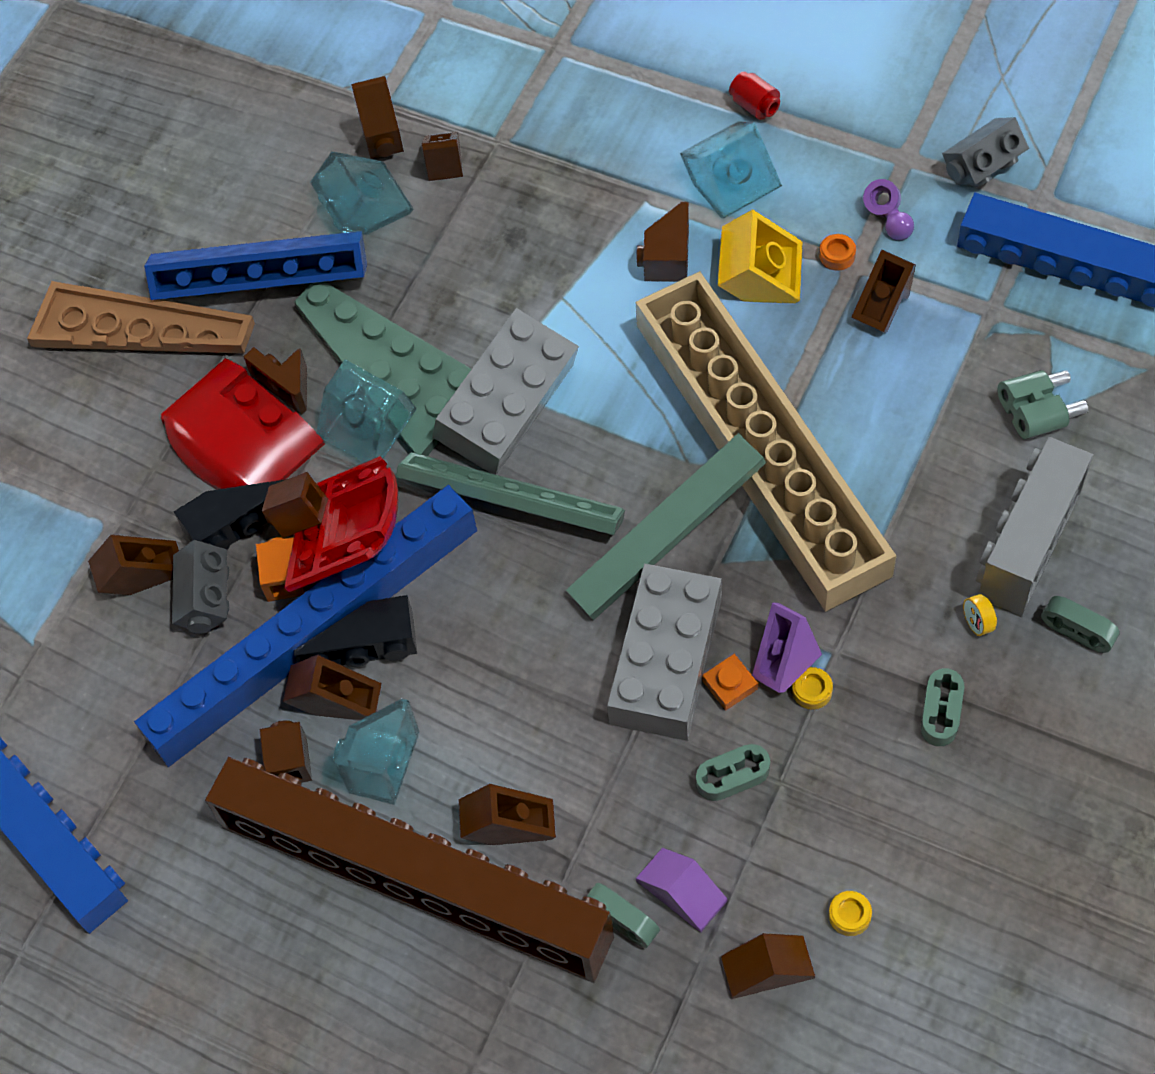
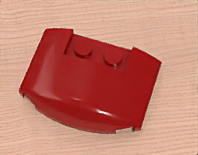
(237, 431)
(354, 524)

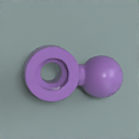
(898, 224)

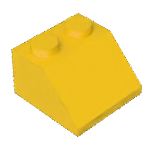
(759, 260)

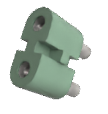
(1035, 406)

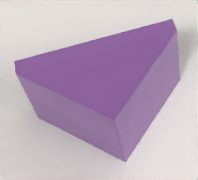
(785, 649)
(683, 887)

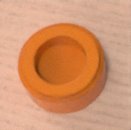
(837, 252)

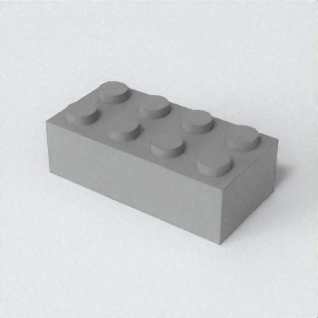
(505, 391)
(1032, 525)
(665, 652)

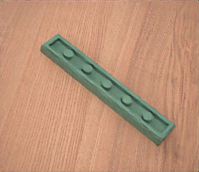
(511, 493)
(666, 526)

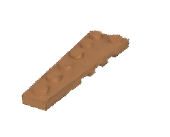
(119, 321)

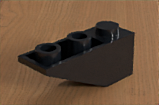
(224, 514)
(367, 634)

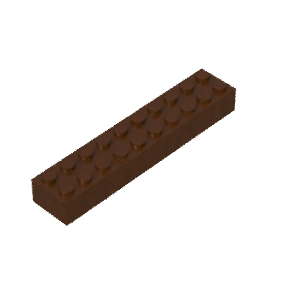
(413, 868)

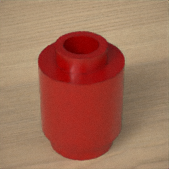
(755, 95)

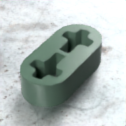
(1080, 624)
(951, 708)
(729, 764)
(625, 916)

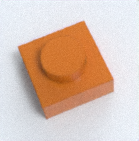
(730, 682)

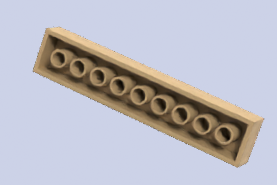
(798, 486)

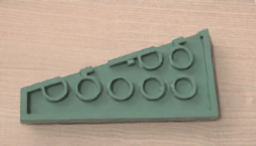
(388, 353)

